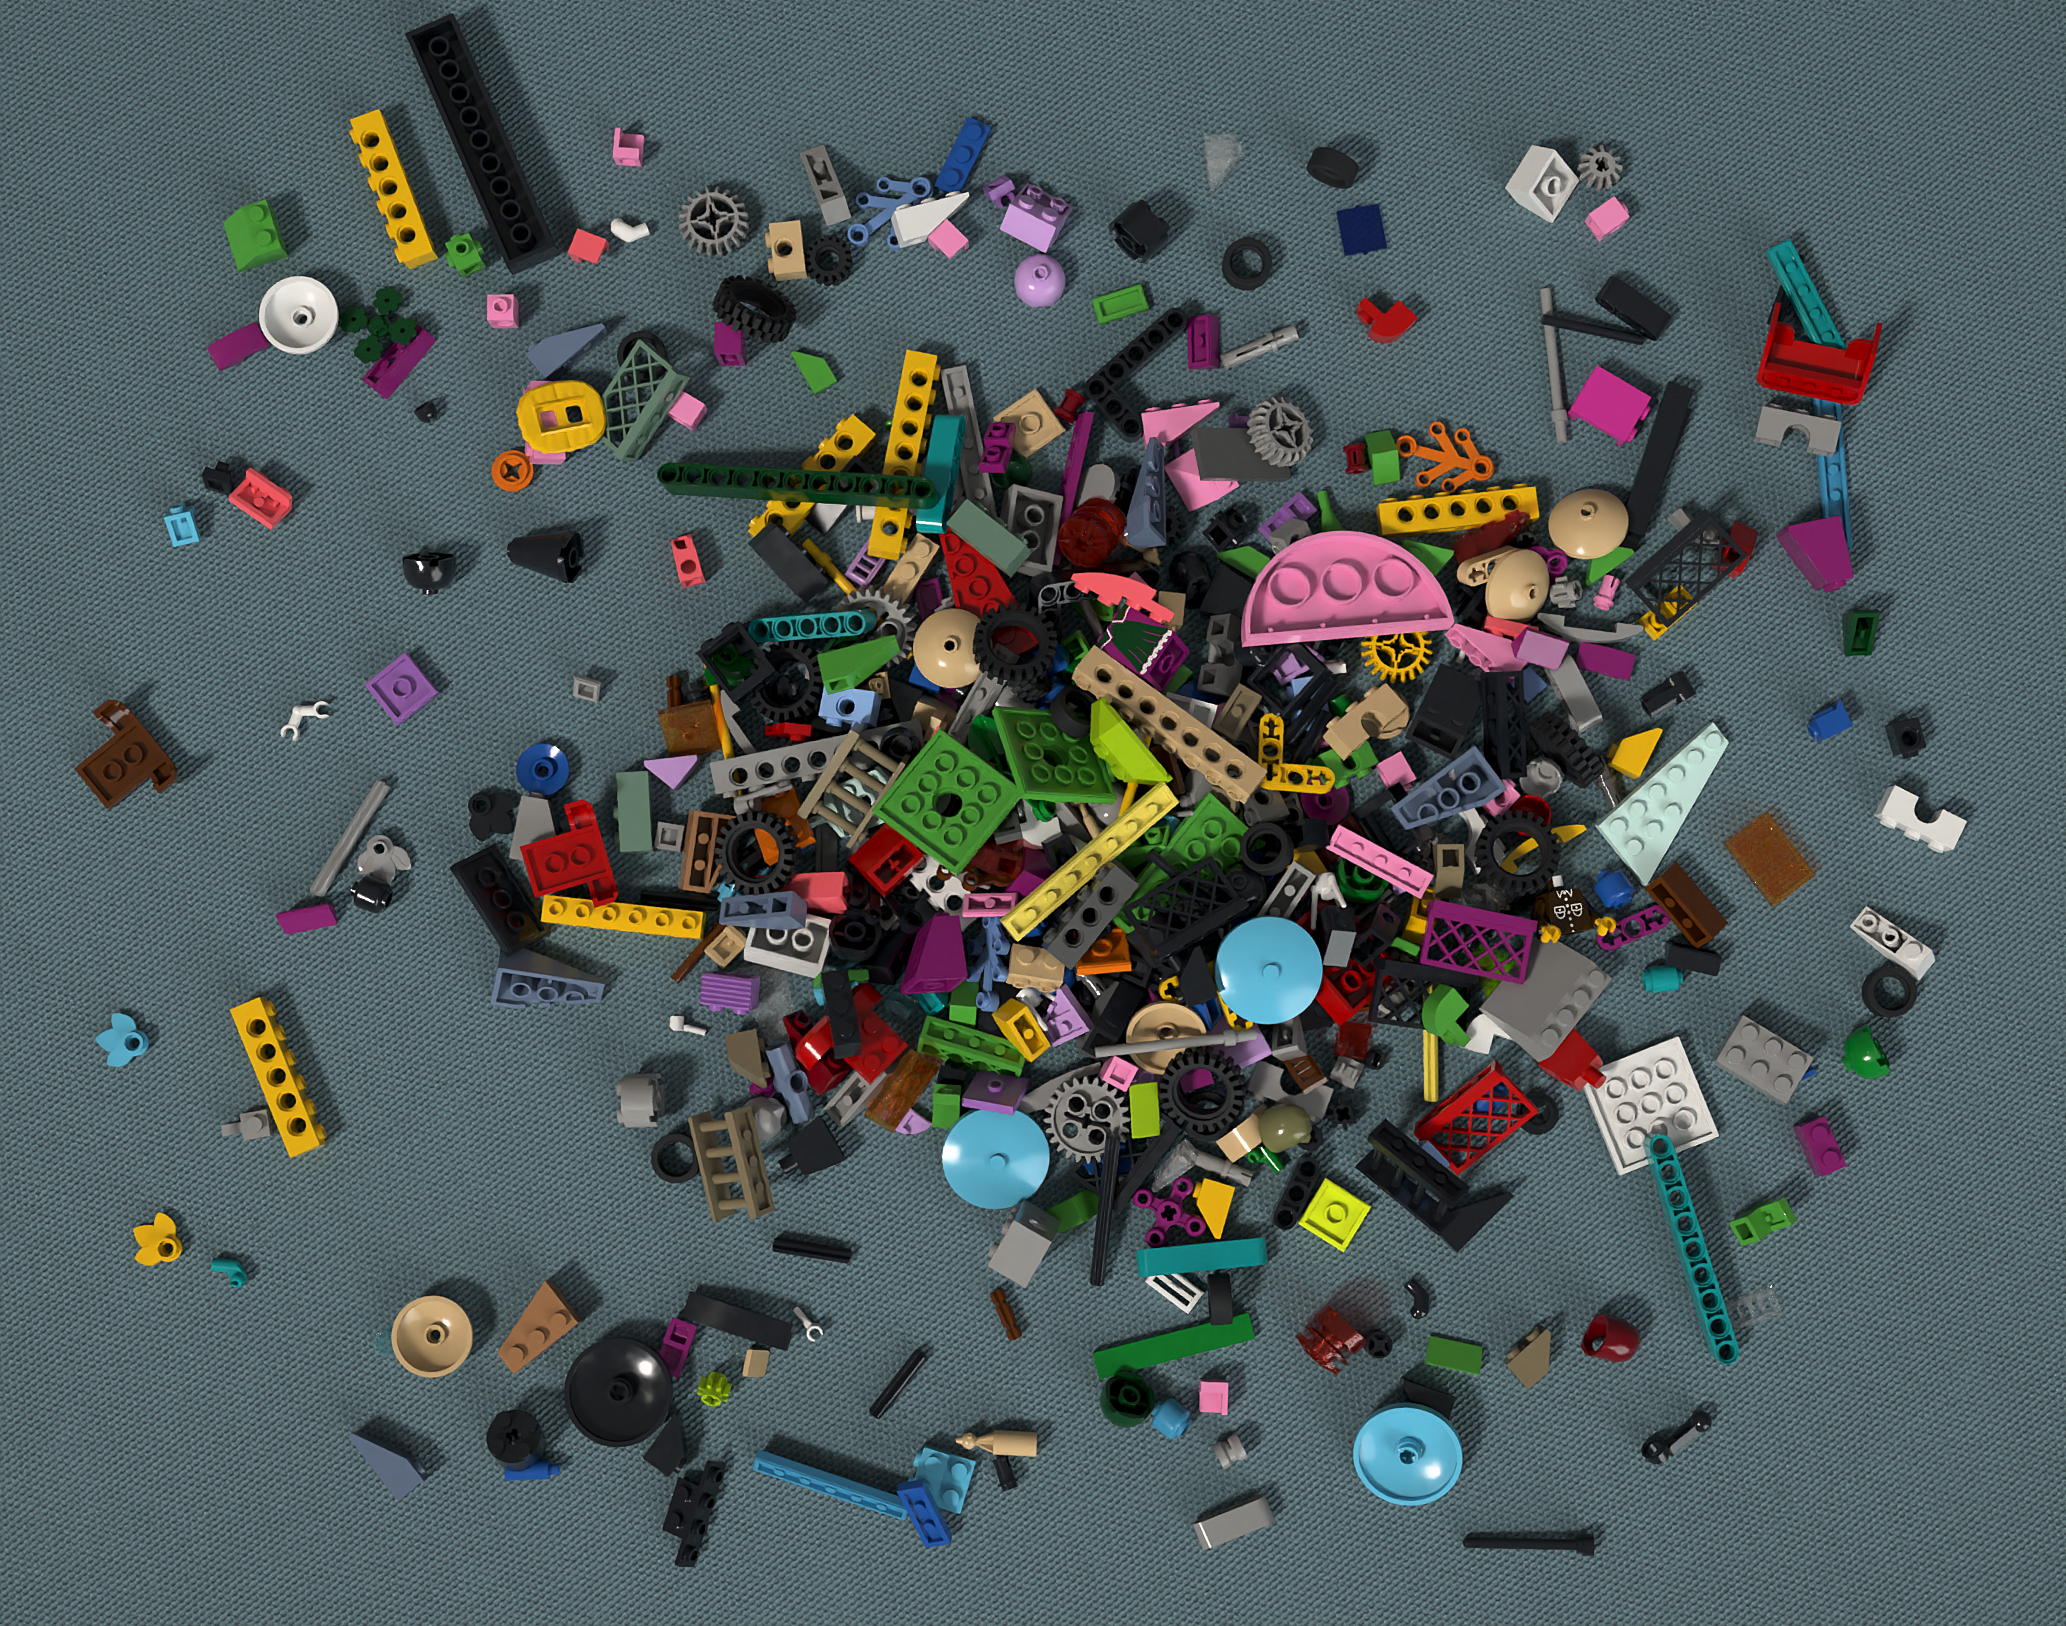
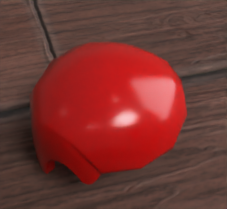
(1533, 804)

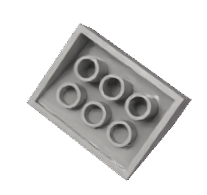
(1552, 1000)

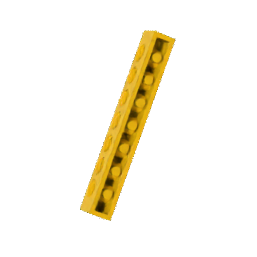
(915, 366)

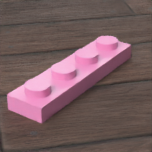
(1380, 861)

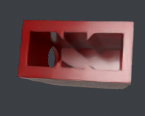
(1574, 1063)

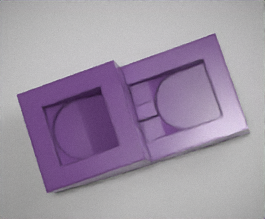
(1297, 507)

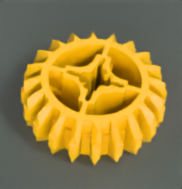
(1394, 661)

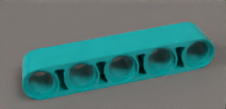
(942, 469)
(822, 621)
(1202, 1257)

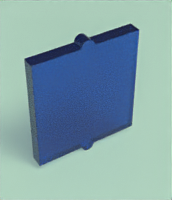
(1361, 230)

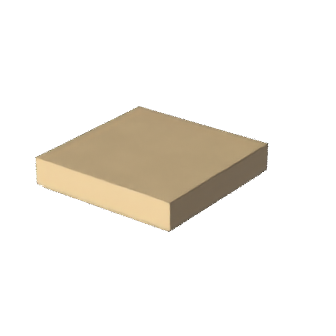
(1034, 423)

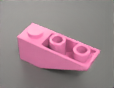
(1176, 422)
(1485, 649)

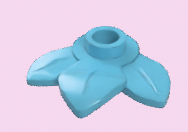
(119, 1040)

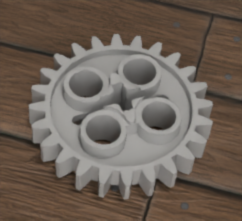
(897, 617)
(1092, 1094)

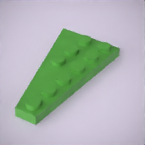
(1207, 833)

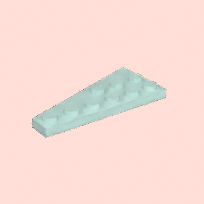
(1654, 811)

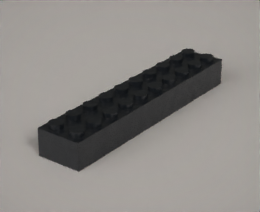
(482, 144)

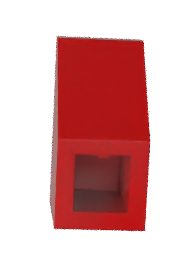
(1746, 539)

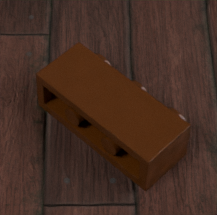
(1686, 905)

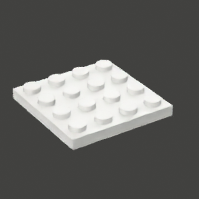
(1646, 1095)

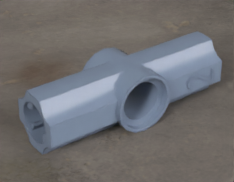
(790, 1082)

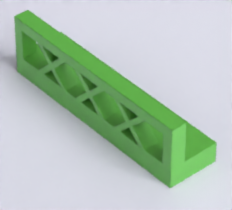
(970, 1046)

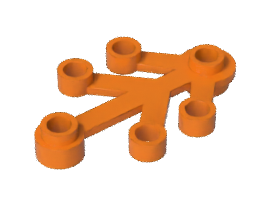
(1449, 458)

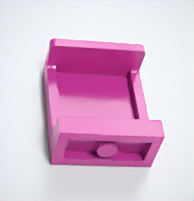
(1610, 405)

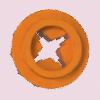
(514, 459)

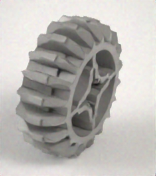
(704, 222)
(1280, 431)

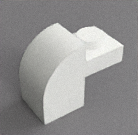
(1034, 830)
(1481, 1032)

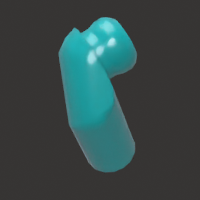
(233, 1268)

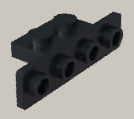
(691, 1511)

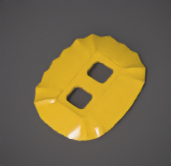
(556, 398)

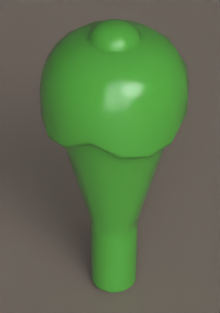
(1328, 519)

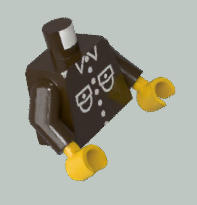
(1566, 913)

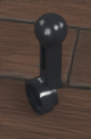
(1699, 1422)

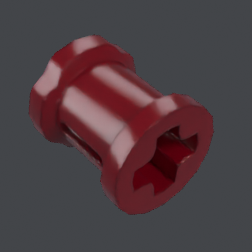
(1069, 406)
(1358, 450)

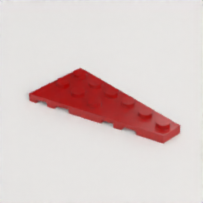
(980, 588)

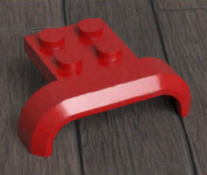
(572, 858)
(879, 1041)

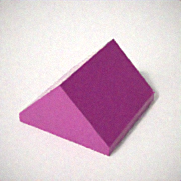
(1033, 872)

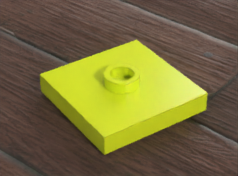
(1334, 1214)

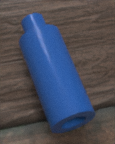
(538, 1471)

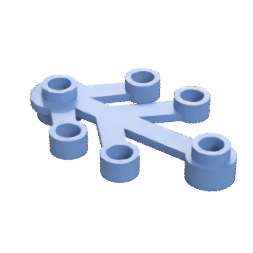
(889, 205)
(990, 959)

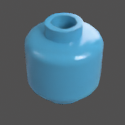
(1171, 1418)

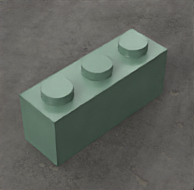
(989, 537)
(634, 812)

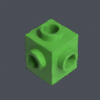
(465, 254)

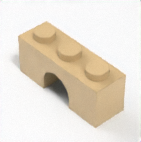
(911, 568)
(1379, 707)

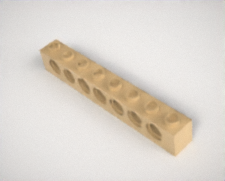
(1184, 725)

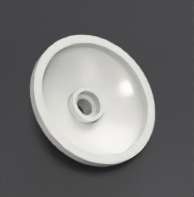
(289, 302)

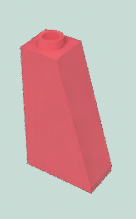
(823, 891)

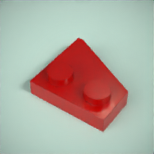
(795, 732)

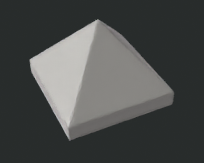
(587, 688)

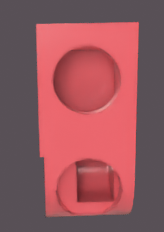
(687, 561)

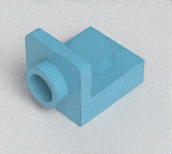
(182, 525)

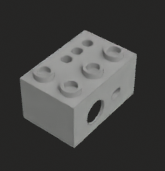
(1024, 1243)

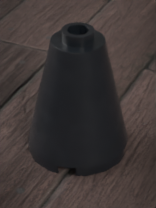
(549, 554)

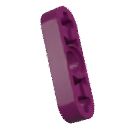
(1653, 926)

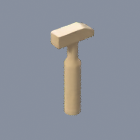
(1088, 819)

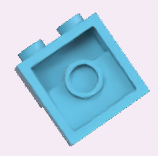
(945, 1476)

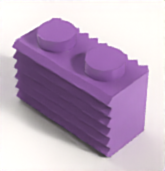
(730, 990)

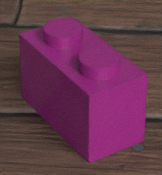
(729, 345)
(1819, 1146)

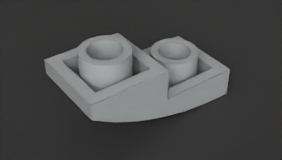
(1680, 519)

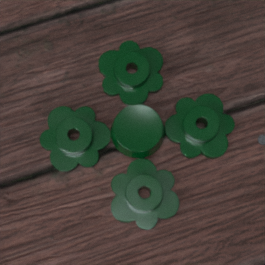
(379, 325)

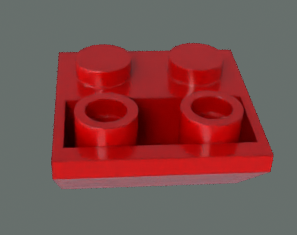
(886, 859)

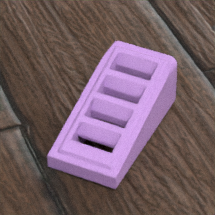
(858, 578)

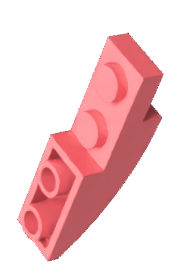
(1113, 589)

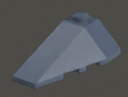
(538, 979)

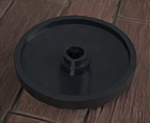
(618, 1391)

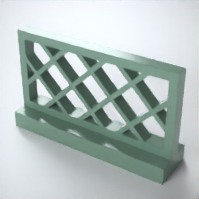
(654, 409)

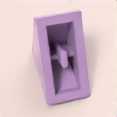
(673, 770)

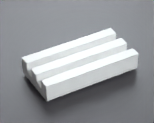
(1192, 1300)

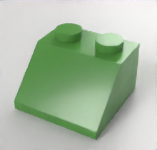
(255, 236)

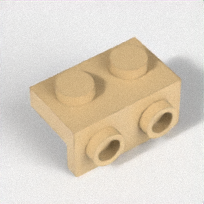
(1034, 968)

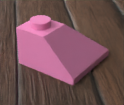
(1185, 478)

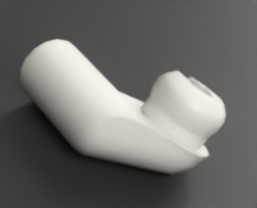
(627, 232)

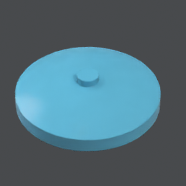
(1267, 969)
(995, 1157)
(1407, 1454)

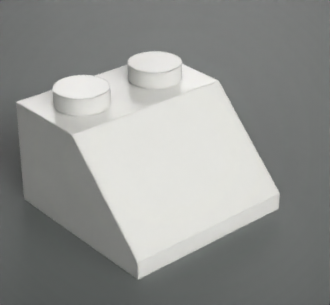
(1542, 182)

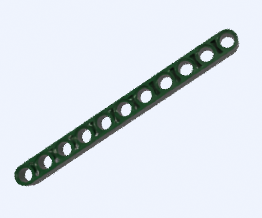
(807, 492)

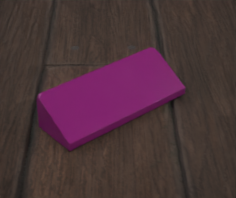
(398, 363)

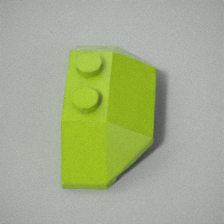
(1122, 748)

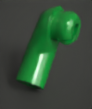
(1264, 1155)

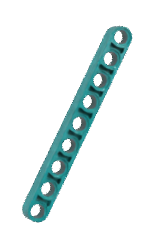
(1699, 1257)

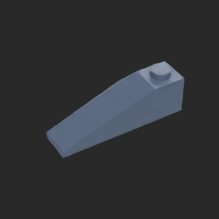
(1147, 509)
(1452, 790)

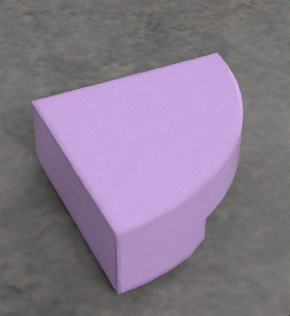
(913, 1123)

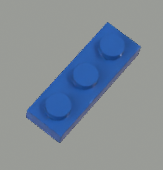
(963, 156)
(924, 1513)

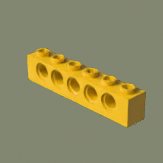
(374, 126)
(848, 428)
(1391, 526)
(624, 917)
(245, 1018)

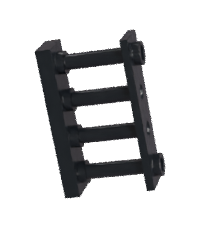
(1419, 1165)

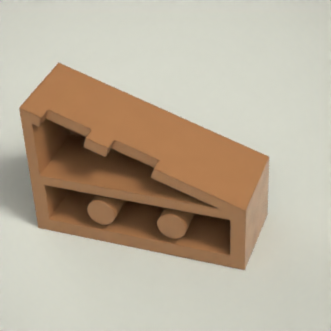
(698, 861)
(539, 1327)

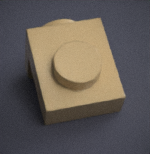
(727, 945)

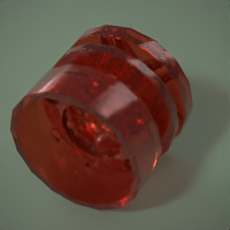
(1092, 532)
(1330, 1339)

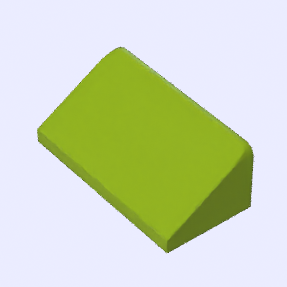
(1144, 1109)

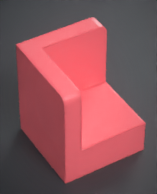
(587, 247)

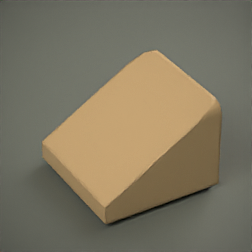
(756, 1362)

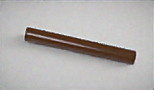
(697, 953)

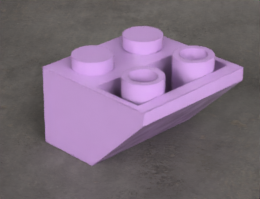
(1036, 217)

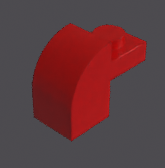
(1386, 326)

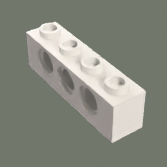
(939, 898)

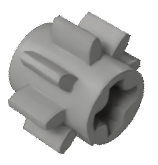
(1565, 592)

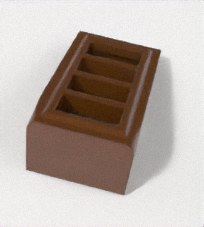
(1303, 1068)

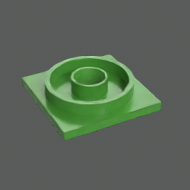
(941, 769)
(1079, 770)

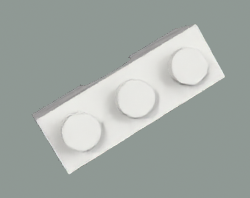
(1898, 811)

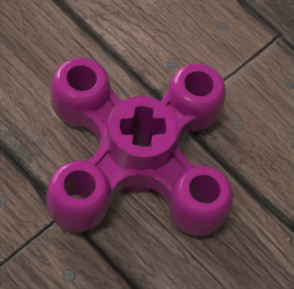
(1163, 1221)

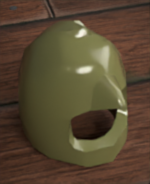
(1284, 1127)

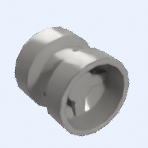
(1229, 1451)

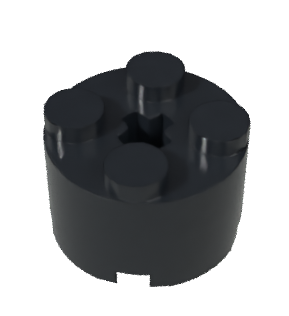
(1139, 231)
(508, 1427)

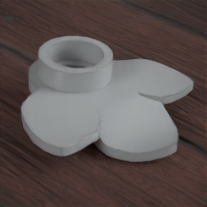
(383, 864)

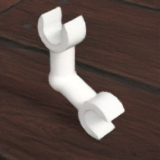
(297, 713)

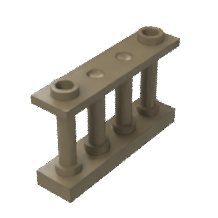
(828, 784)
(748, 1158)

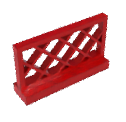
(1463, 1098)

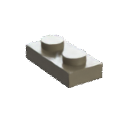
(1236, 713)

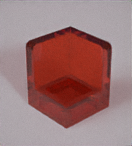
(1352, 1040)

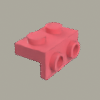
(262, 499)
(1504, 628)

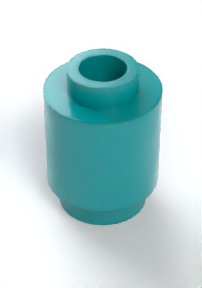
(1661, 979)

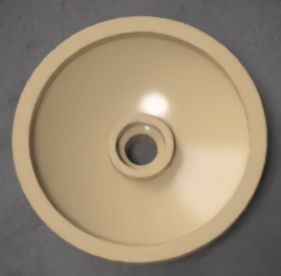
(1592, 534)
(1517, 586)
(939, 665)
(1148, 1026)
(414, 1340)

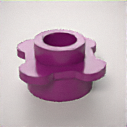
(767, 1092)

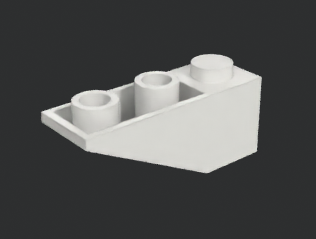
(917, 222)
(1894, 943)

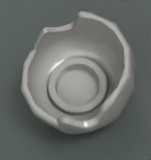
(1542, 777)

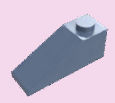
(561, 351)
(765, 911)
(393, 1466)

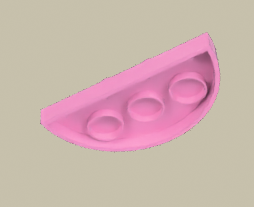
(1342, 589)

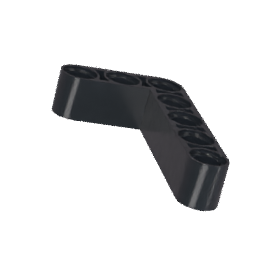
(1130, 368)
(1058, 581)

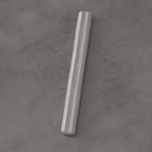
(349, 838)

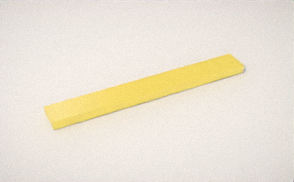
(1085, 863)

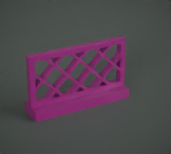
(1480, 918)

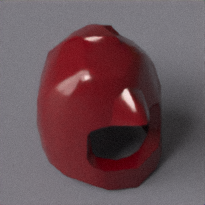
(1620, 1339)

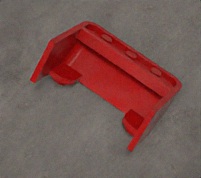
(1815, 368)

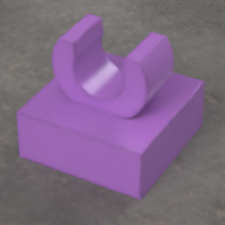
(999, 188)

